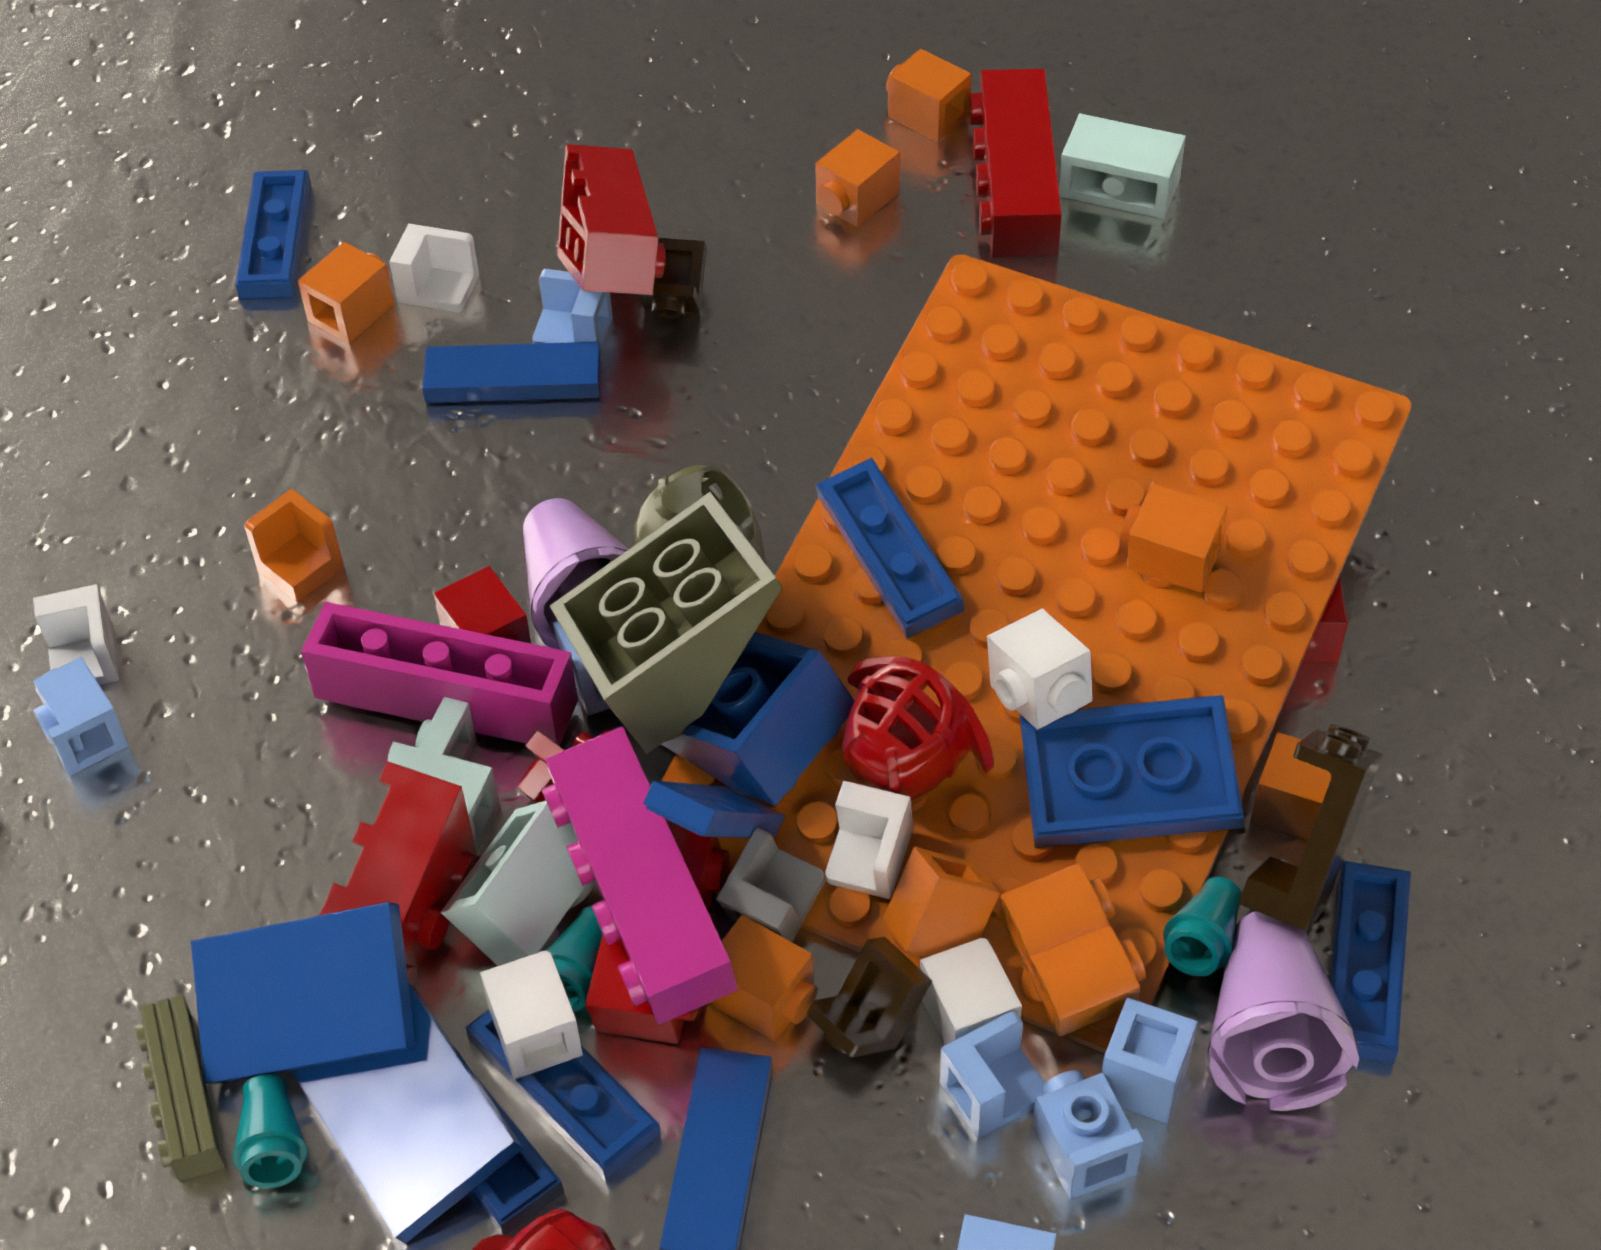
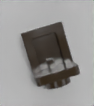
(681, 282)
(873, 1001)

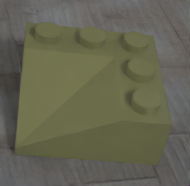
(669, 620)

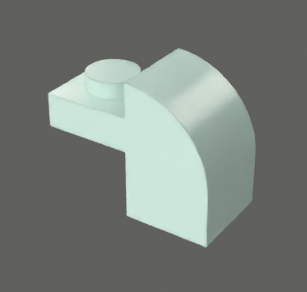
(443, 753)

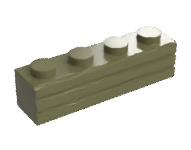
(182, 1096)

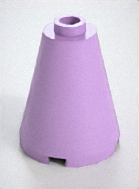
(560, 554)
(1279, 1021)

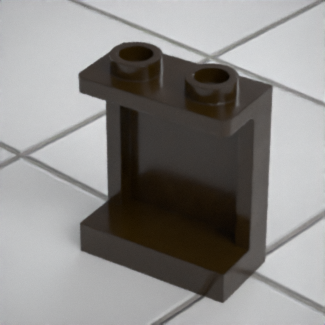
(1302, 892)

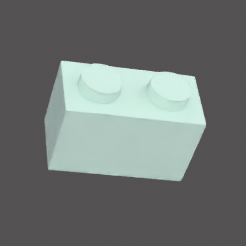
(1121, 166)
(519, 888)

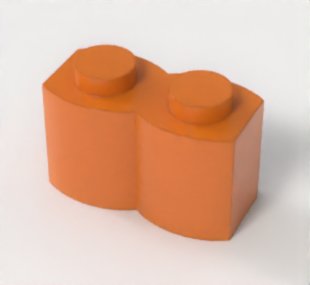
(1071, 948)

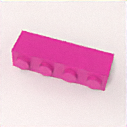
(413, 664)
(641, 877)

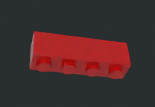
(1017, 163)

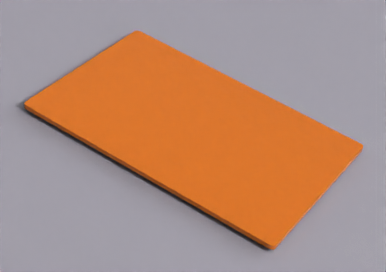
(1017, 448)

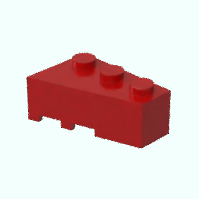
(607, 223)
(411, 858)

